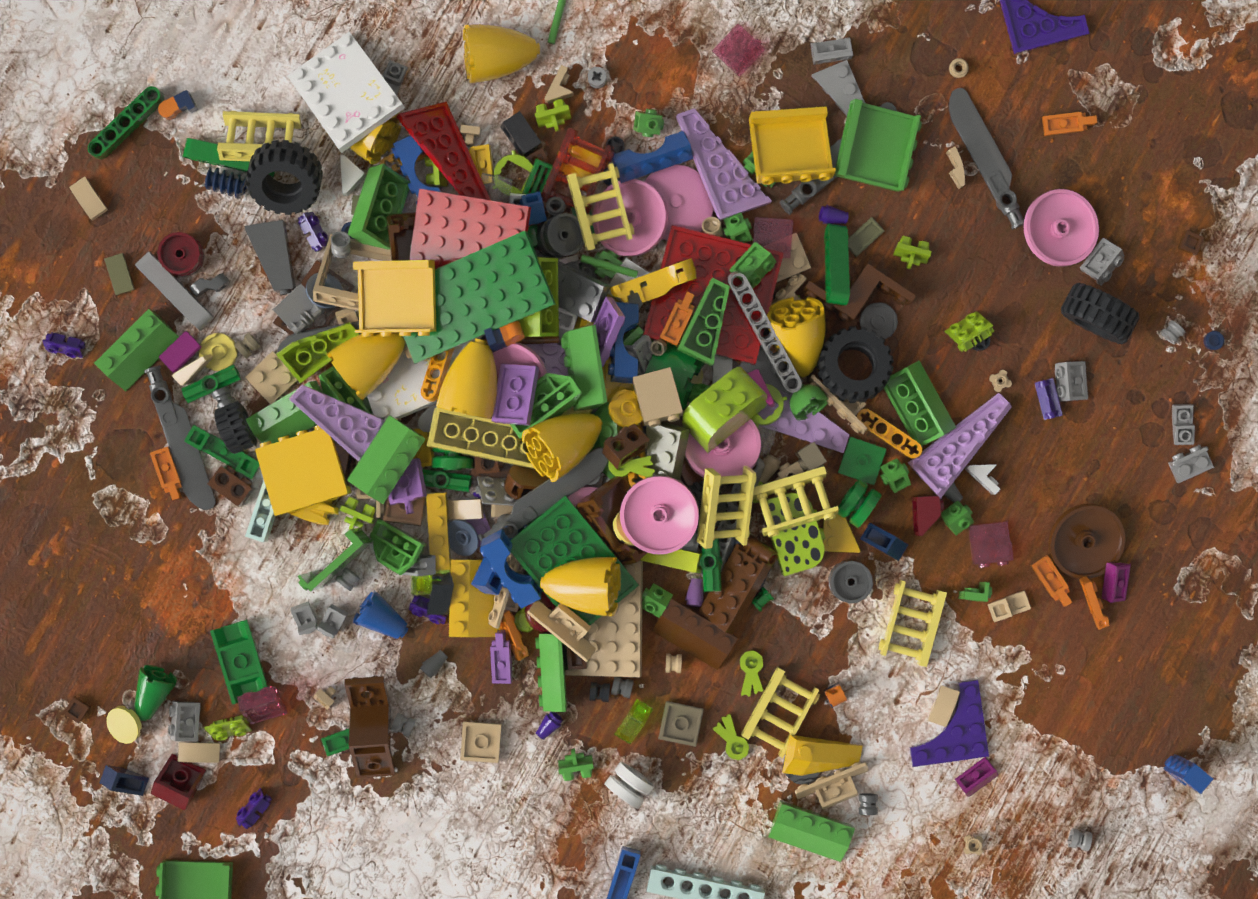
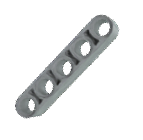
(174, 291)

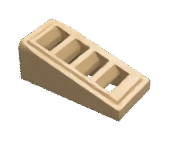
(189, 372)

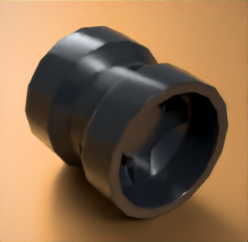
(618, 144)
(604, 692)

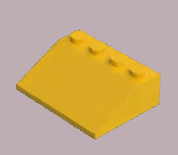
(469, 605)

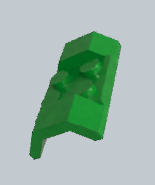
(239, 659)

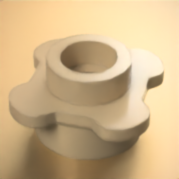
(995, 380)
(977, 849)

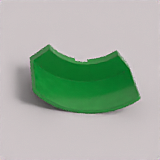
(682, 368)

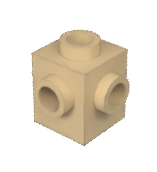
(785, 469)

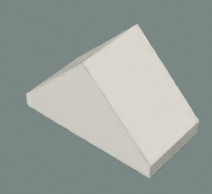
(350, 175)

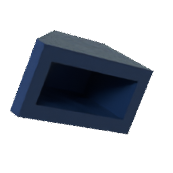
(884, 541)
(123, 780)

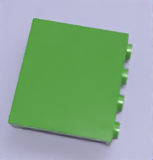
(877, 146)
(360, 542)
(194, 880)

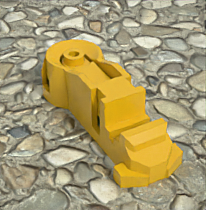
(657, 282)

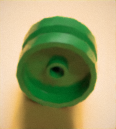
(451, 460)
(859, 504)

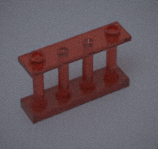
(565, 157)

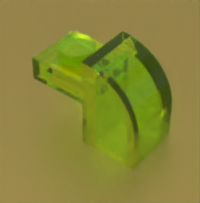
(422, 584)

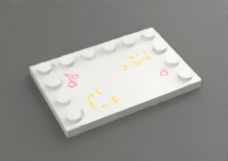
(345, 92)
(401, 390)

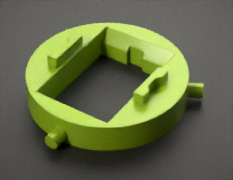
(520, 161)
(777, 397)

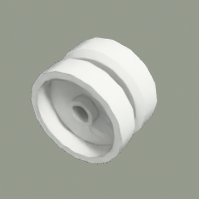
(629, 785)

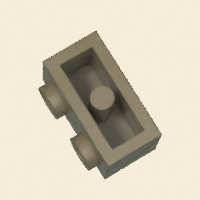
(810, 457)

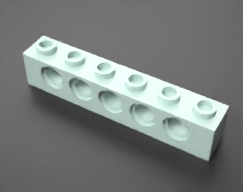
(675, 890)

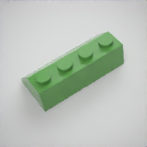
(381, 196)
(137, 350)
(585, 366)
(918, 404)
(281, 419)
(386, 459)
(552, 673)
(811, 831)

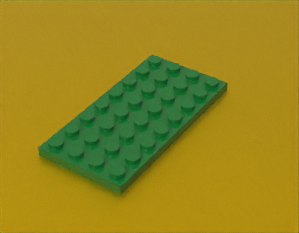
(483, 293)

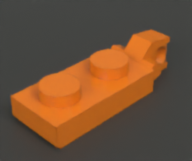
(1067, 123)
(678, 320)
(167, 472)
(1052, 580)
(1094, 603)
(513, 635)

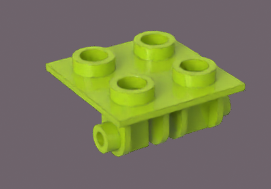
(968, 329)
(223, 729)

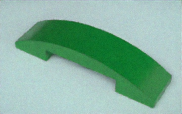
(216, 448)

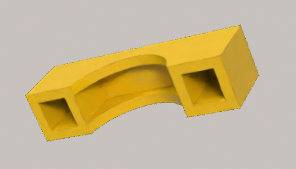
(438, 530)

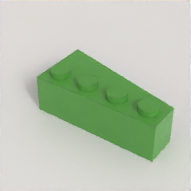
(705, 325)

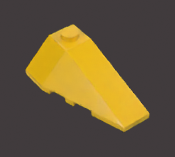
(815, 755)

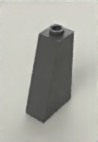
(273, 251)

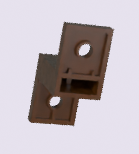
(859, 293)
(370, 727)

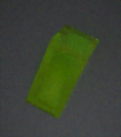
(633, 721)

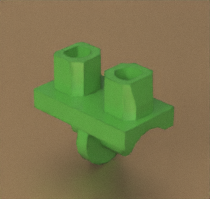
(575, 763)

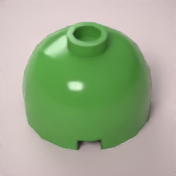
(807, 400)

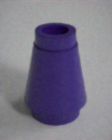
(832, 215)
(550, 723)

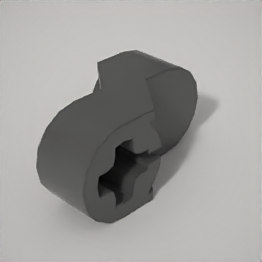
(202, 285)

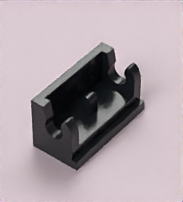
(520, 134)
(440, 595)

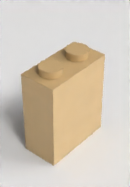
(657, 397)

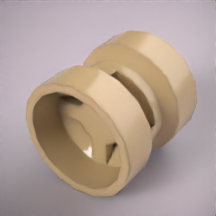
(712, 226)

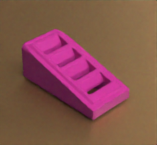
(756, 376)

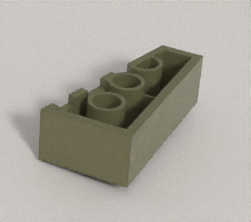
(667, 449)

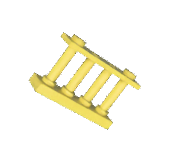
(243, 152)
(581, 202)
(798, 483)
(711, 499)
(931, 618)
(770, 695)

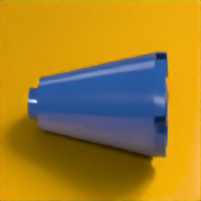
(380, 617)

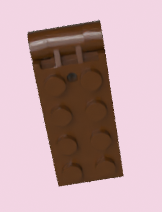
(739, 584)

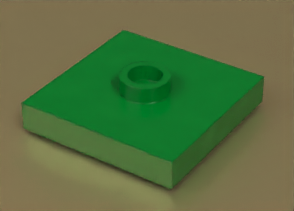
(862, 460)

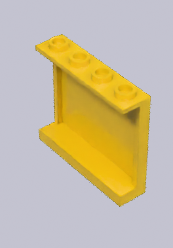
(791, 145)
(396, 297)
(301, 471)

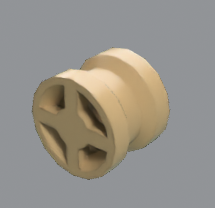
(673, 663)

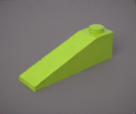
(310, 353)

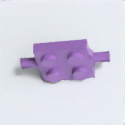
(409, 487)

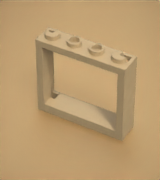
(340, 297)

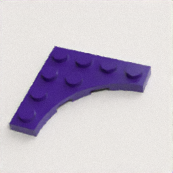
(1035, 28)
(962, 737)

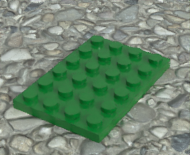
(560, 538)

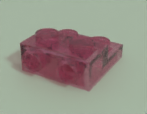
(990, 544)
(261, 705)

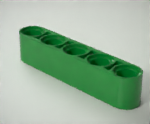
(116, 124)
(207, 153)
(836, 264)

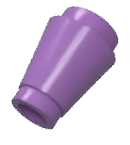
(695, 593)

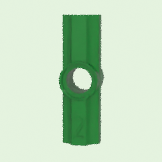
(200, 389)
(453, 480)
(712, 574)

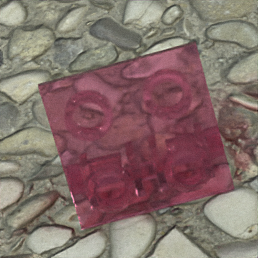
(738, 50)
(774, 234)

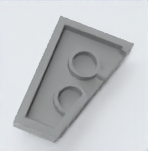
(839, 84)

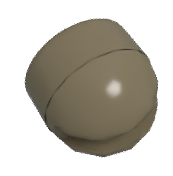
(655, 346)

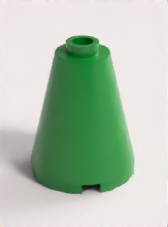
(152, 690)

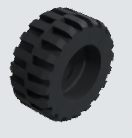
(287, 158)
(1100, 313)
(869, 345)

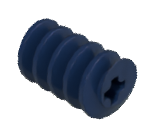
(225, 183)

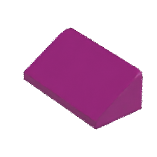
(180, 351)
(1115, 582)
(976, 777)

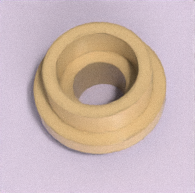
(960, 62)

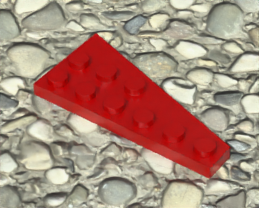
(441, 140)

